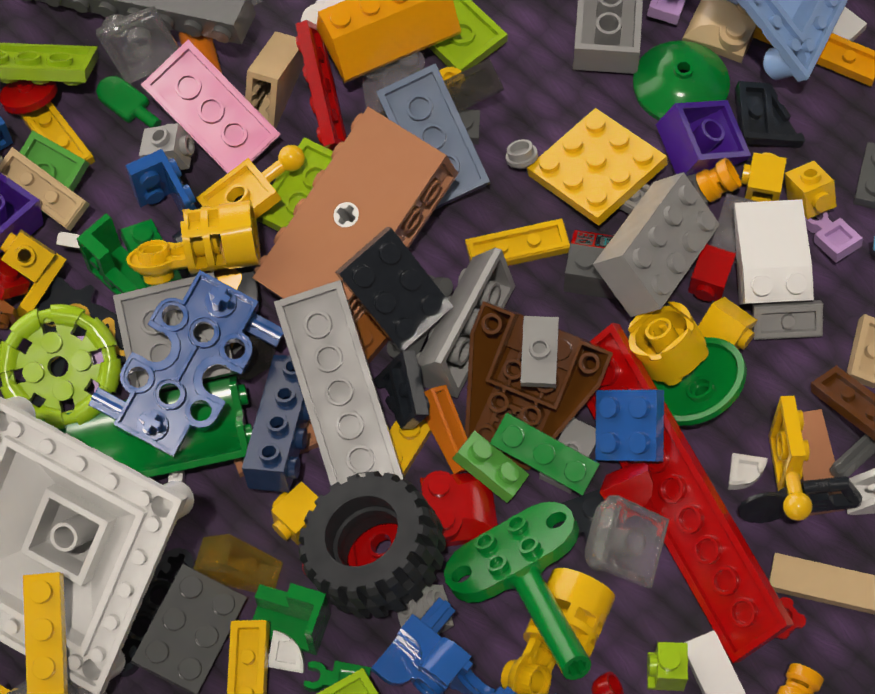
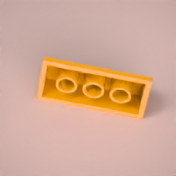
(379, 32)

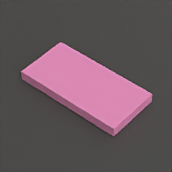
(210, 108)

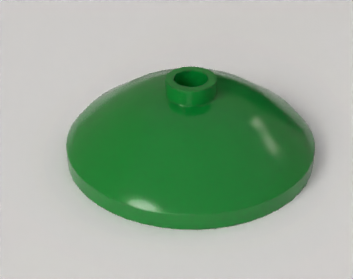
(661, 84)
(709, 387)

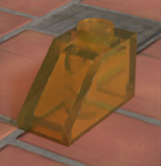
(236, 563)

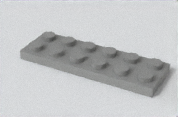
(337, 383)

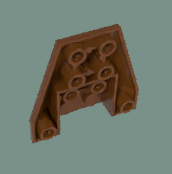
(496, 377)

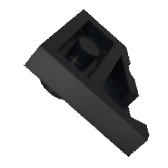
(763, 117)
(405, 389)

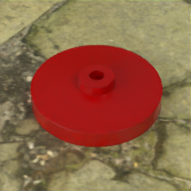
(26, 96)

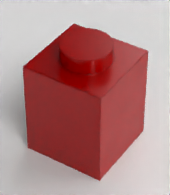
(711, 273)

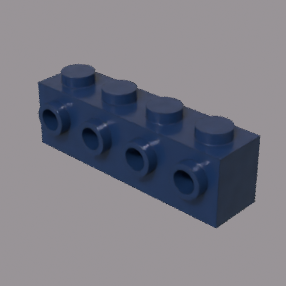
(277, 431)

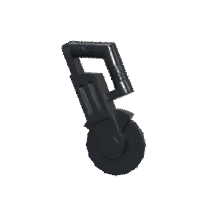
(769, 505)

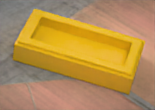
(41, 285)

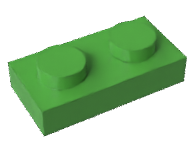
(490, 466)

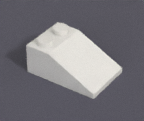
(772, 252)

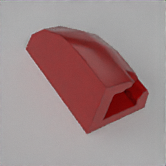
(630, 482)

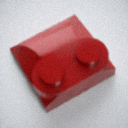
(461, 505)

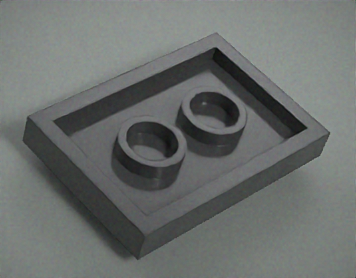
(188, 630)

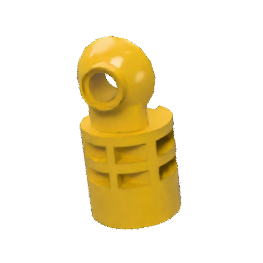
(201, 244)
(585, 606)

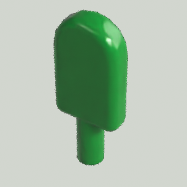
(125, 101)

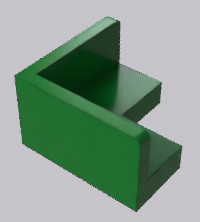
(107, 257)
(298, 613)

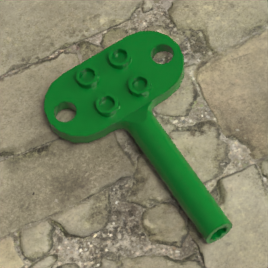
(514, 558)

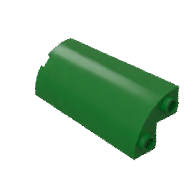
(221, 443)

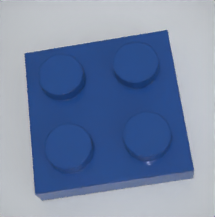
(629, 425)

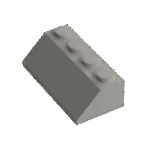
(447, 349)

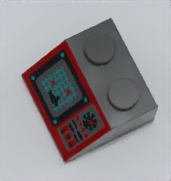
(580, 273)

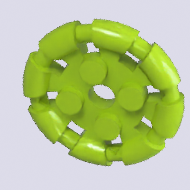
(64, 344)

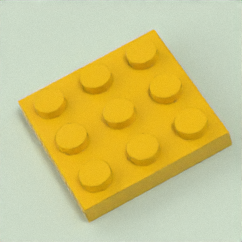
(597, 166)

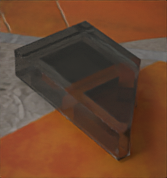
(261, 358)

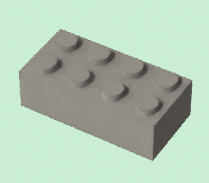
(608, 35)
(656, 245)

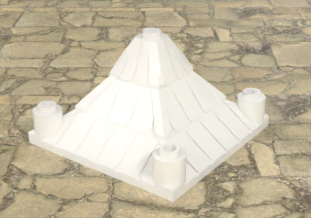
(84, 518)

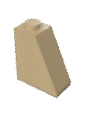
(274, 76)

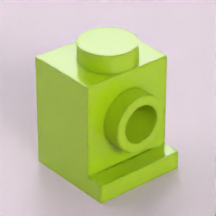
(668, 667)

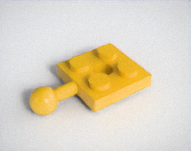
(253, 184)
(788, 456)

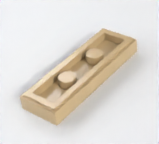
(54, 197)
(823, 583)

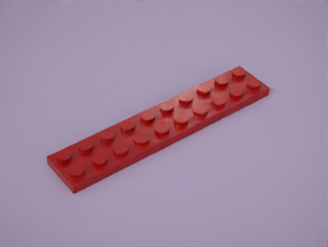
(700, 528)

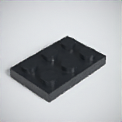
(394, 289)

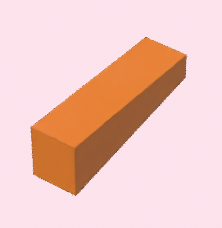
(445, 424)

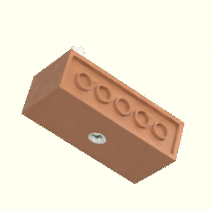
(372, 183)

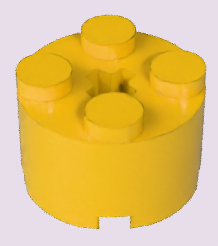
(667, 343)

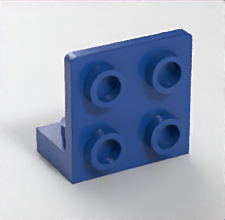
(157, 177)

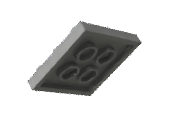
(133, 315)

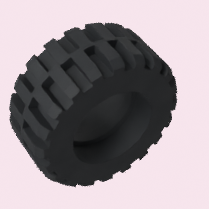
(394, 576)

